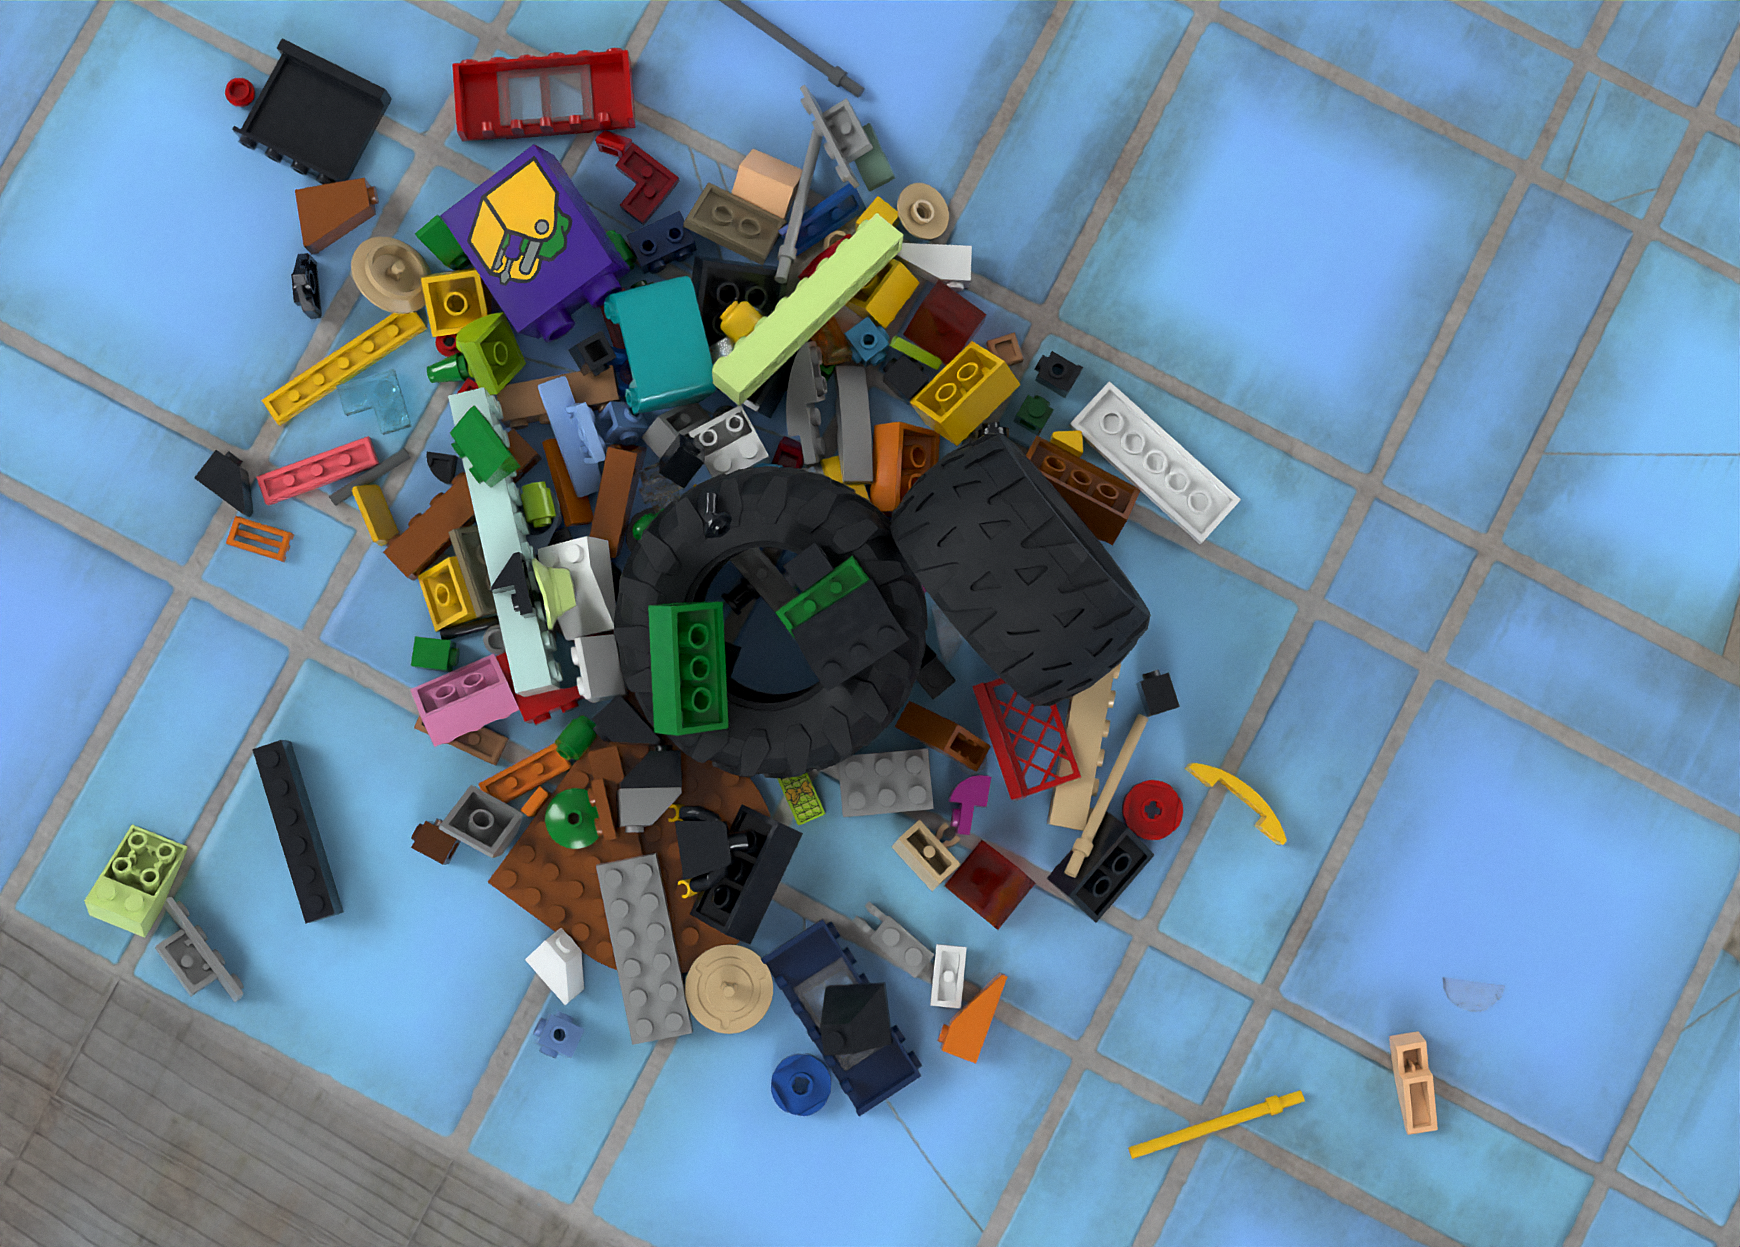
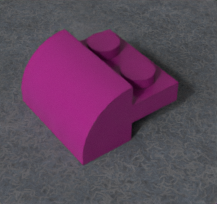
(967, 794)

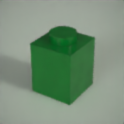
(434, 654)

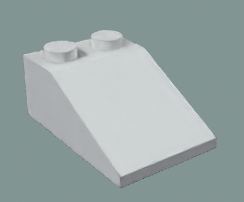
(593, 583)

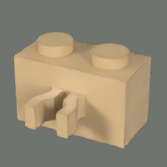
(927, 854)

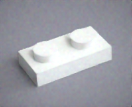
(948, 976)

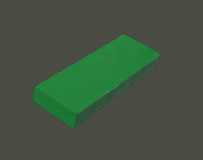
(822, 593)

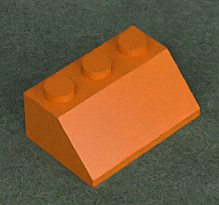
(899, 458)

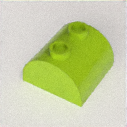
(490, 351)

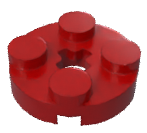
(1166, 800)

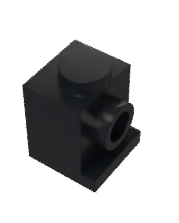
(1060, 383)

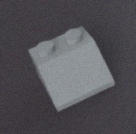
(483, 822)

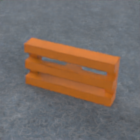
(284, 546)

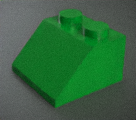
(483, 447)

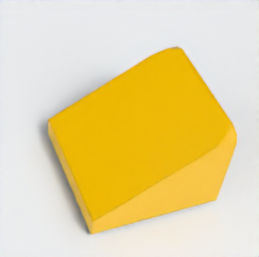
(1069, 441)

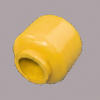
(739, 320)

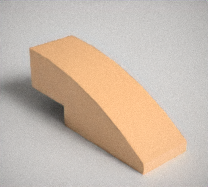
(1414, 1082)

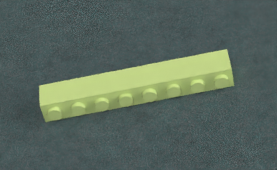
(806, 309)

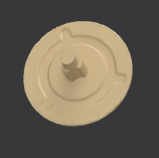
(390, 274)
(729, 989)

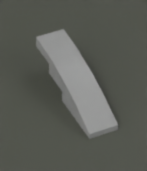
(854, 425)

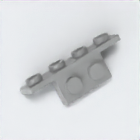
(842, 131)
(192, 958)

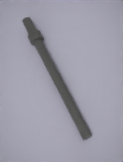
(836, 74)

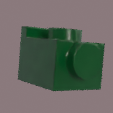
(1033, 414)

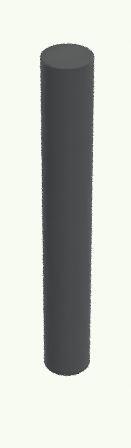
(370, 476)

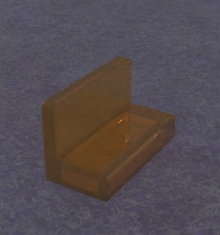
(832, 343)

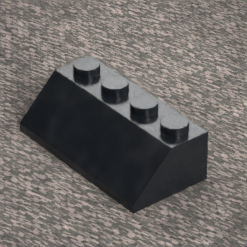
(743, 896)

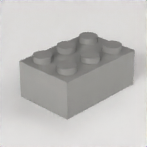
(885, 783)

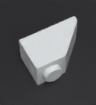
(559, 965)

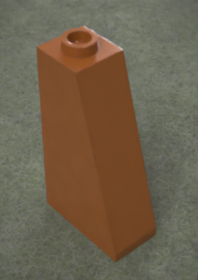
(617, 494)

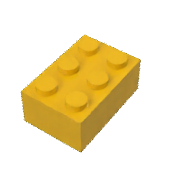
(965, 393)

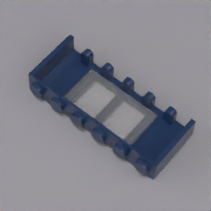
(802, 972)

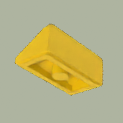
(375, 513)

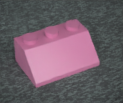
(464, 700)

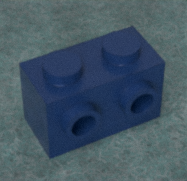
(662, 243)

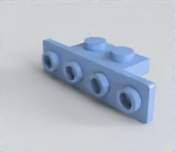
(575, 435)

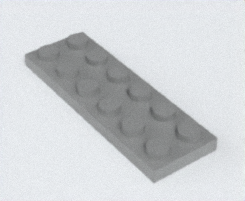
(644, 948)

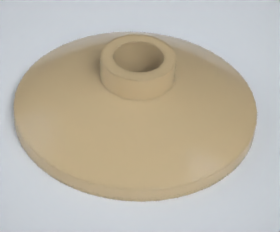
(929, 204)

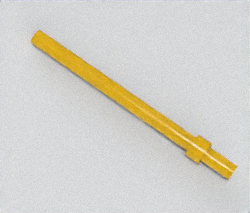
(1272, 1105)

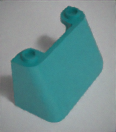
(663, 344)

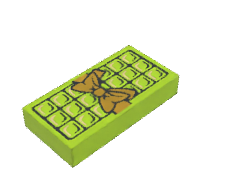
(801, 798)

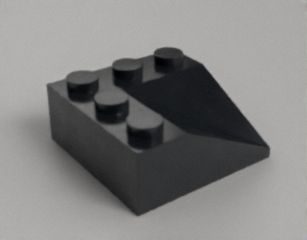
(725, 281)

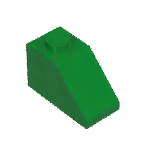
(443, 244)

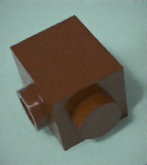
(434, 842)

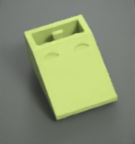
(136, 881)

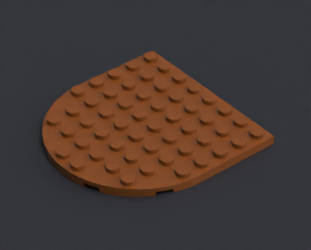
(563, 883)

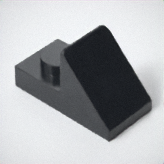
(516, 577)
(933, 675)

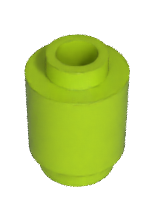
(538, 504)

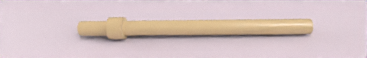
(1083, 845)

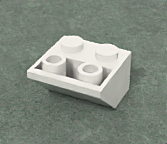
(730, 443)
(599, 668)

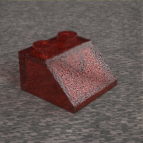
(944, 323)
(990, 884)

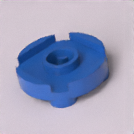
(817, 1090)

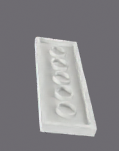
(1155, 462)

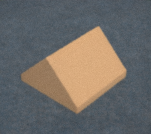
(767, 183)

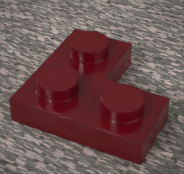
(652, 183)

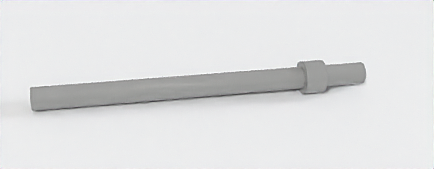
(788, 252)

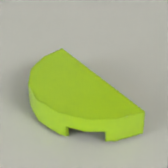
(915, 352)

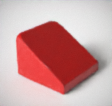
(613, 143)

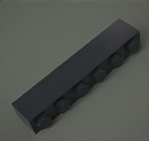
(297, 831)

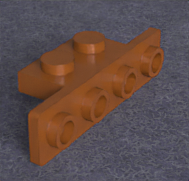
(607, 773)

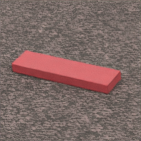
(318, 470)

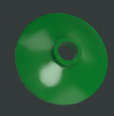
(557, 819)

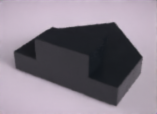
(306, 286)

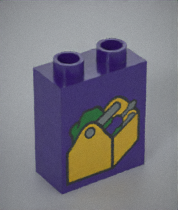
(536, 245)

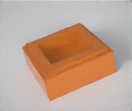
(536, 802)

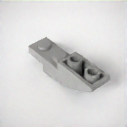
(803, 391)

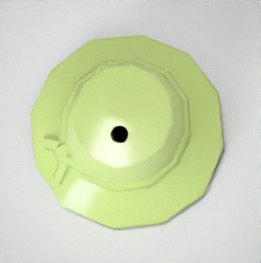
(556, 590)

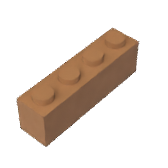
(524, 405)

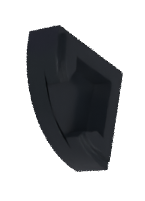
(442, 466)

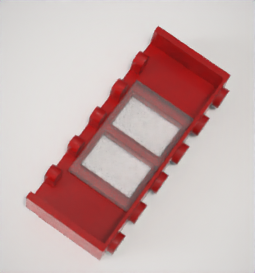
(544, 95)

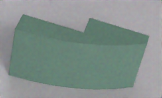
(874, 164)

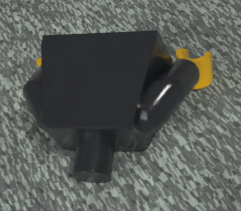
(704, 846)

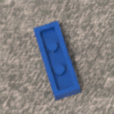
(827, 217)

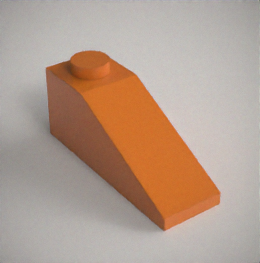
(970, 1024)

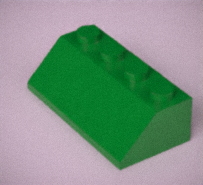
(688, 667)

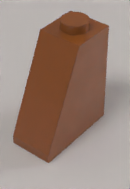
(333, 211)
(943, 736)

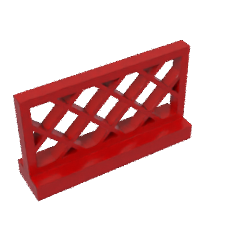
(1005, 748)

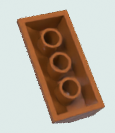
(1092, 493)

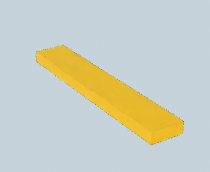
(342, 365)

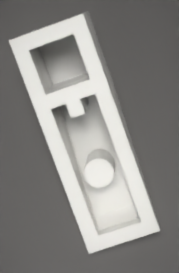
(938, 262)

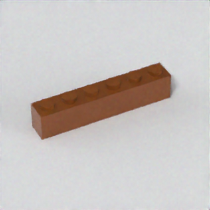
(428, 532)

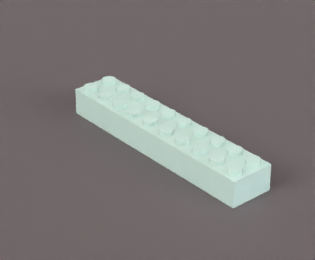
(502, 534)

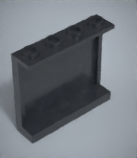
(314, 115)

